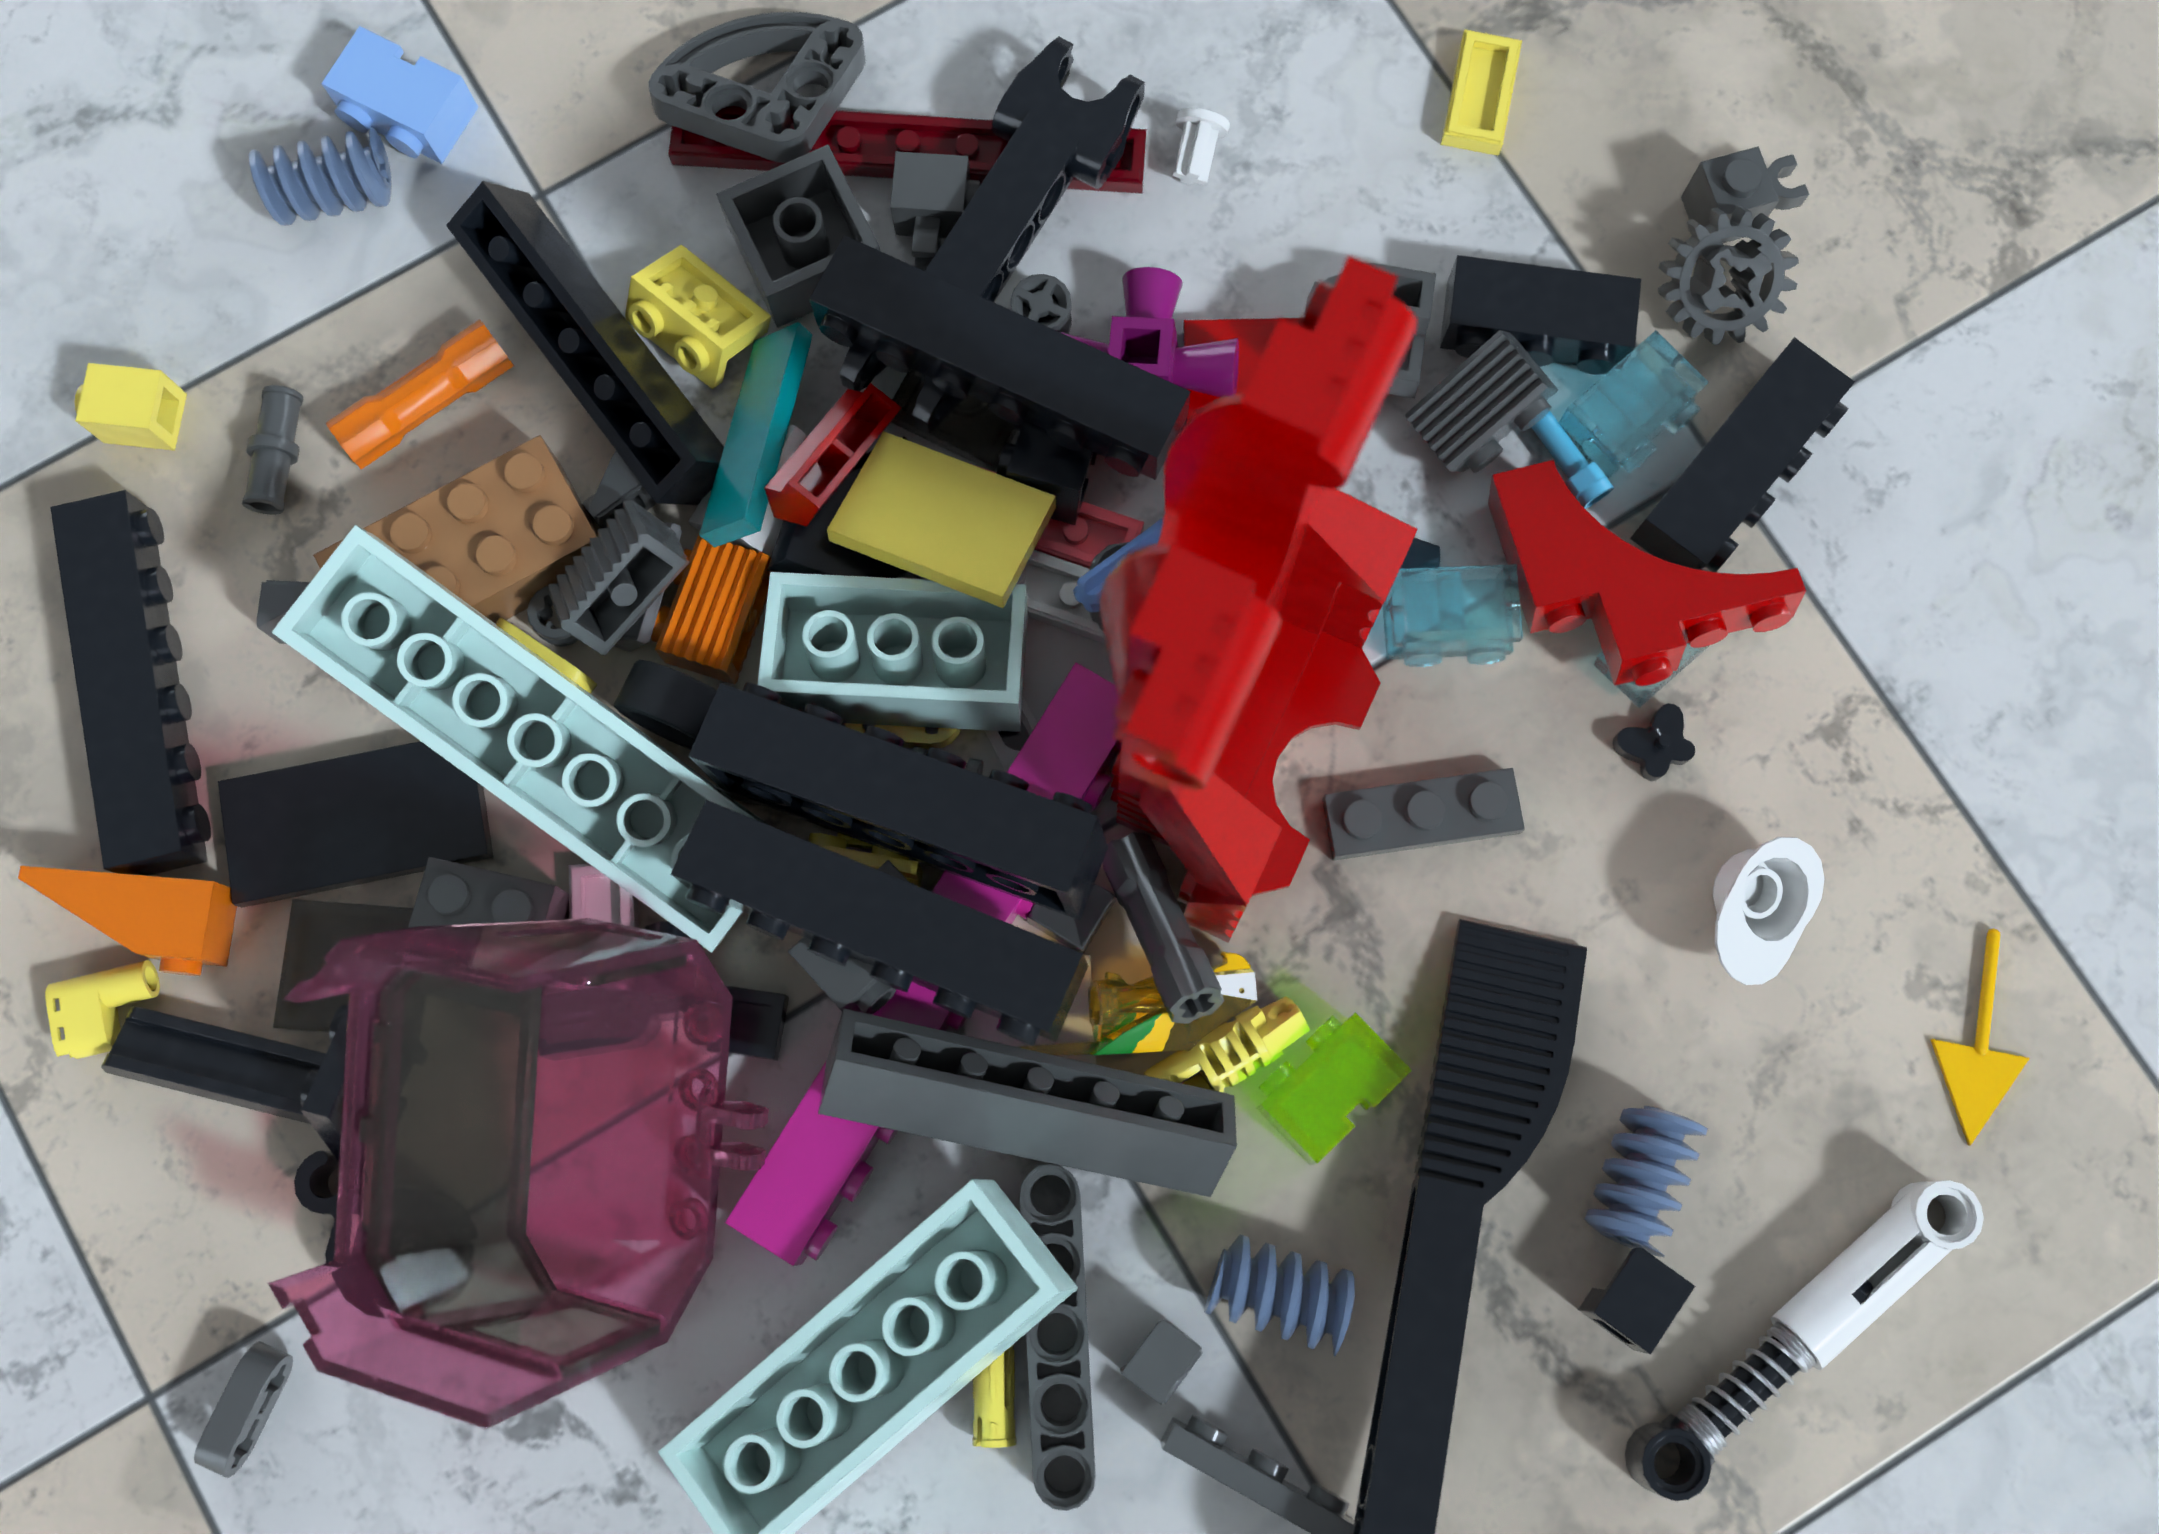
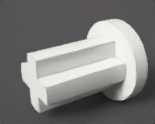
(1197, 144)

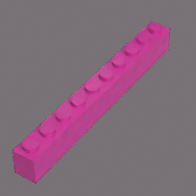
(824, 1156)

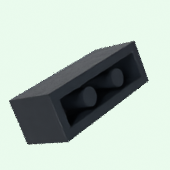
(1549, 310)

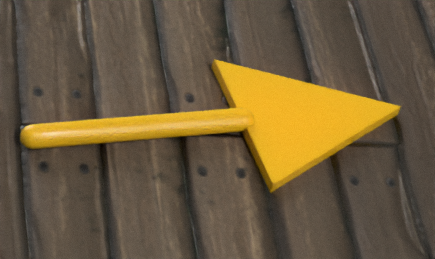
(1976, 1075)

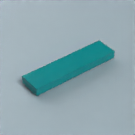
(756, 435)

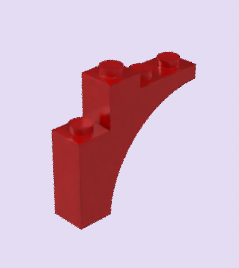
(1638, 603)

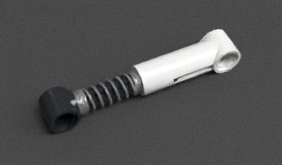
(1810, 1330)

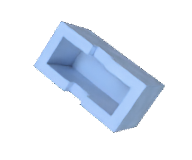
(413, 106)

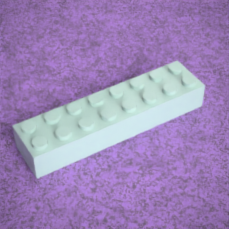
(508, 722)

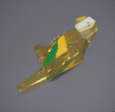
(1136, 1021)

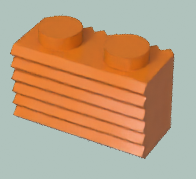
(714, 610)

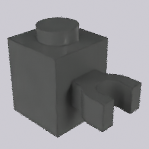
(1744, 182)
(929, 199)

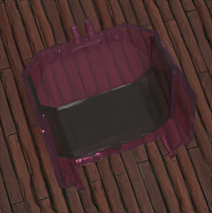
(518, 1158)

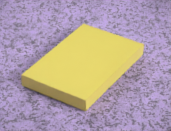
(942, 519)

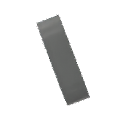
(243, 1409)

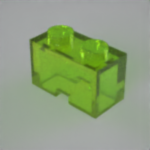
(1344, 1070)

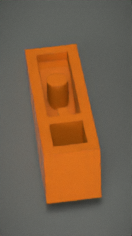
(153, 916)

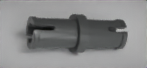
(272, 450)

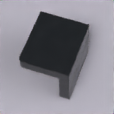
(1638, 1301)

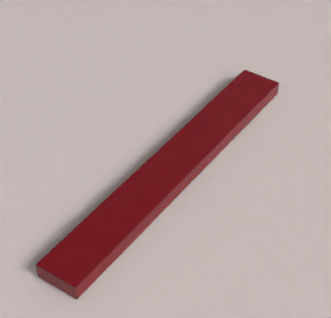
(868, 144)

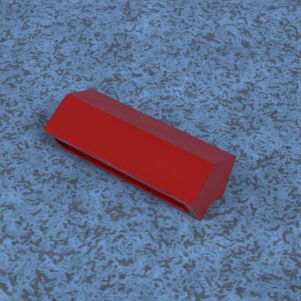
(829, 454)

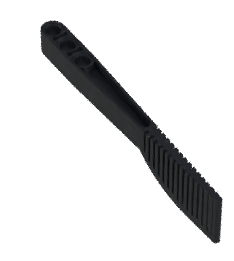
(1489, 1103)

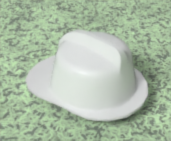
(1764, 905)

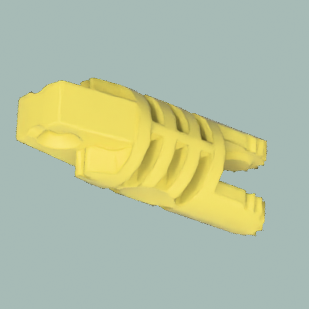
(1236, 1047)

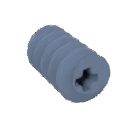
(323, 180)
(1643, 1176)
(1283, 1292)

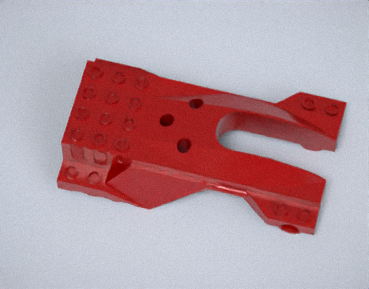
(1256, 598)

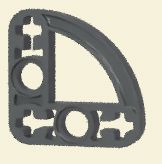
(690, 96)

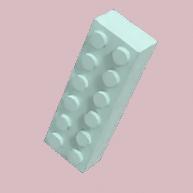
(869, 1366)

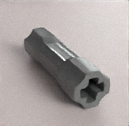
(1175, 959)

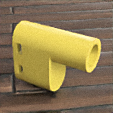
(90, 1007)

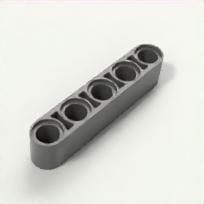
(1067, 1367)

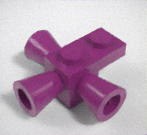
(1150, 339)

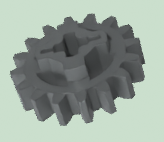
(1749, 264)

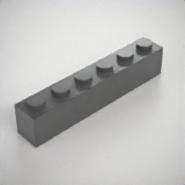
(1028, 1104)

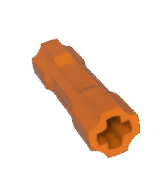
(383, 419)

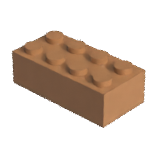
(493, 530)

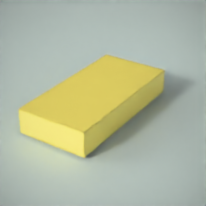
(1481, 92)

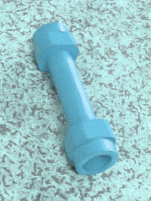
(1584, 480)

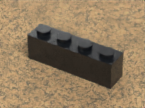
(1744, 459)

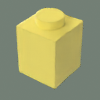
(130, 406)

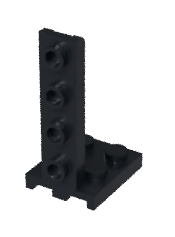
(237, 1067)

